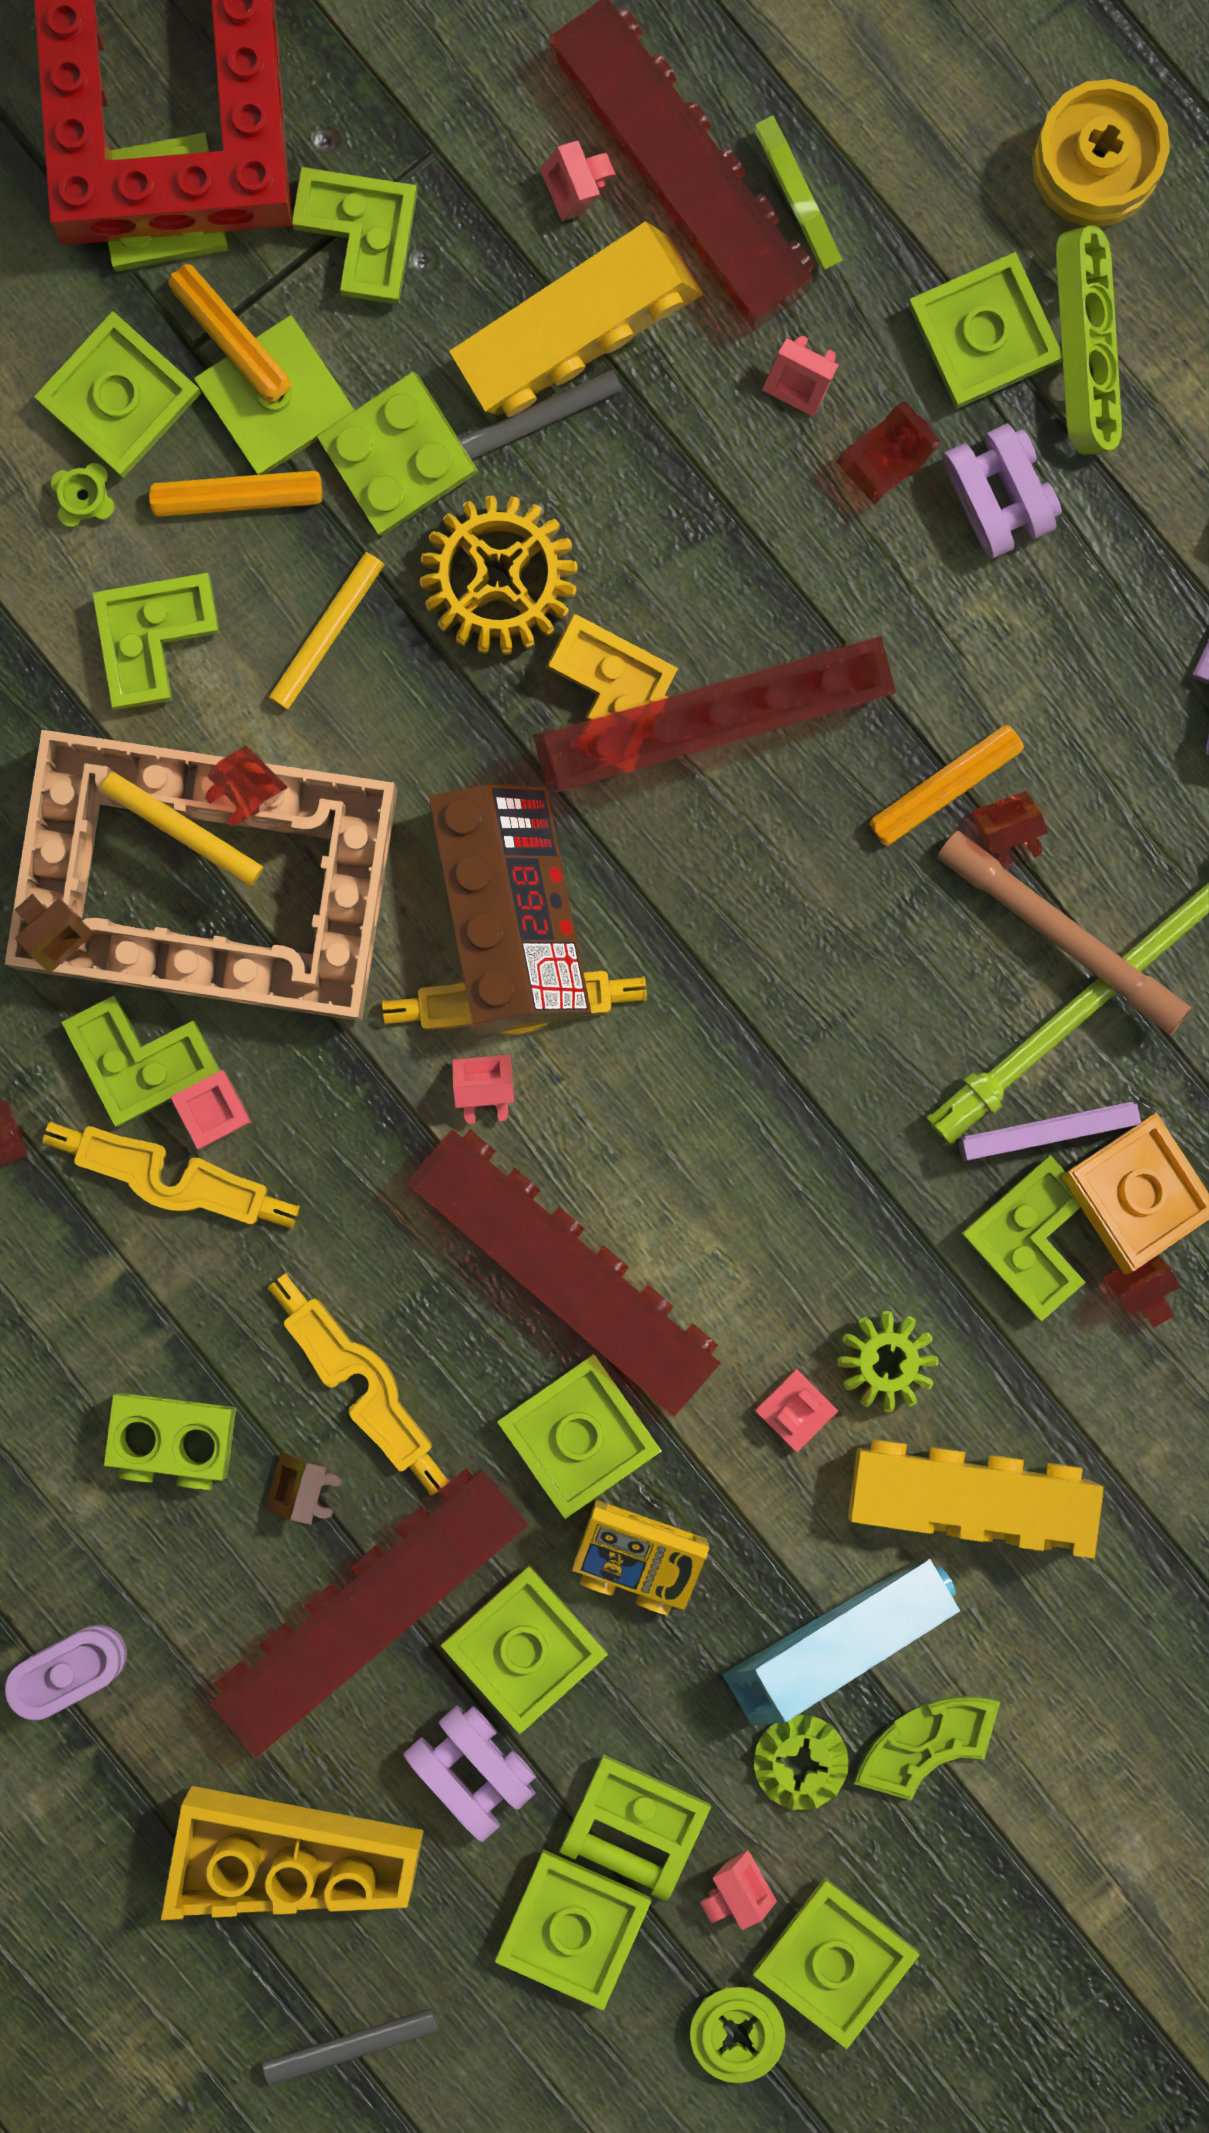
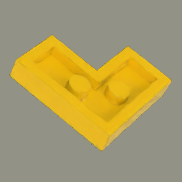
(608, 667)

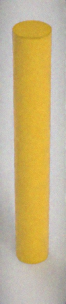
(326, 630)
(181, 828)

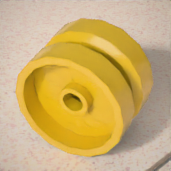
(1105, 119)

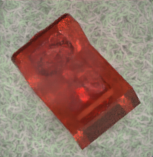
(889, 453)

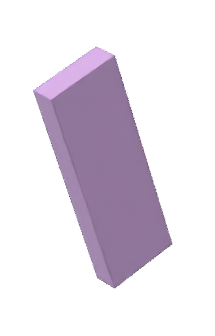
(1049, 1131)

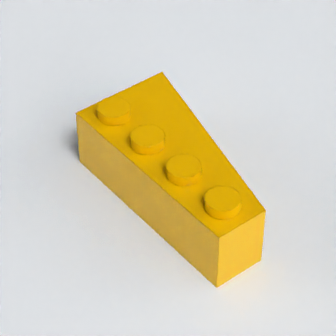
(576, 320)
(976, 1499)
(284, 1858)

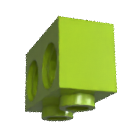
(171, 1424)

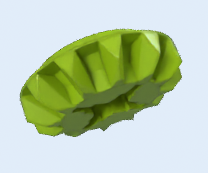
(785, 1740)
(737, 2062)

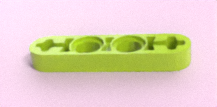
(1094, 402)

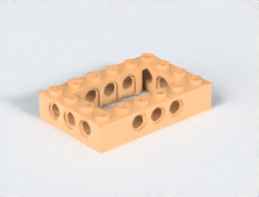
(317, 804)

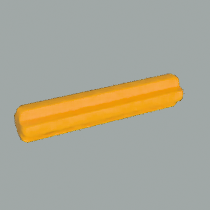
(229, 333)
(235, 493)
(946, 785)

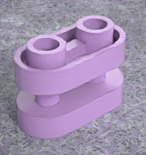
(1012, 458)
(66, 1672)
(506, 1775)

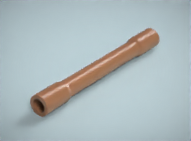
(1140, 990)

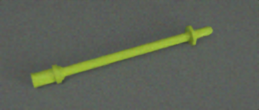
(986, 1090)

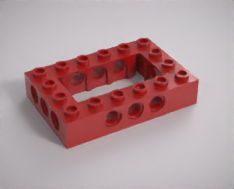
(166, 194)

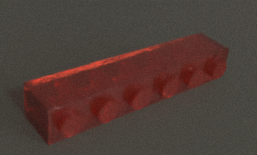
(682, 163)
(714, 713)
(564, 1272)
(368, 1612)

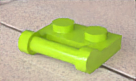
(644, 1811)

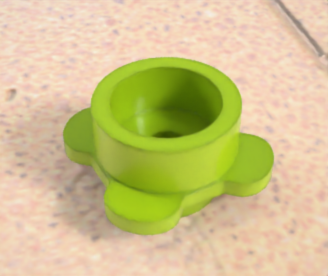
(70, 483)

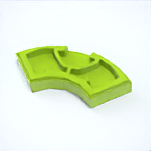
(797, 192)
(924, 1739)

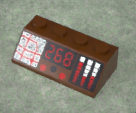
(509, 906)

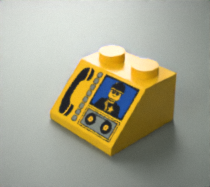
(639, 1557)

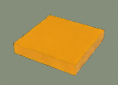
(1139, 1193)

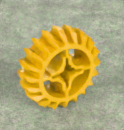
(517, 556)

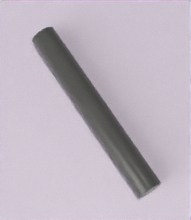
(541, 414)
(350, 2047)

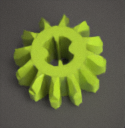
(907, 1365)

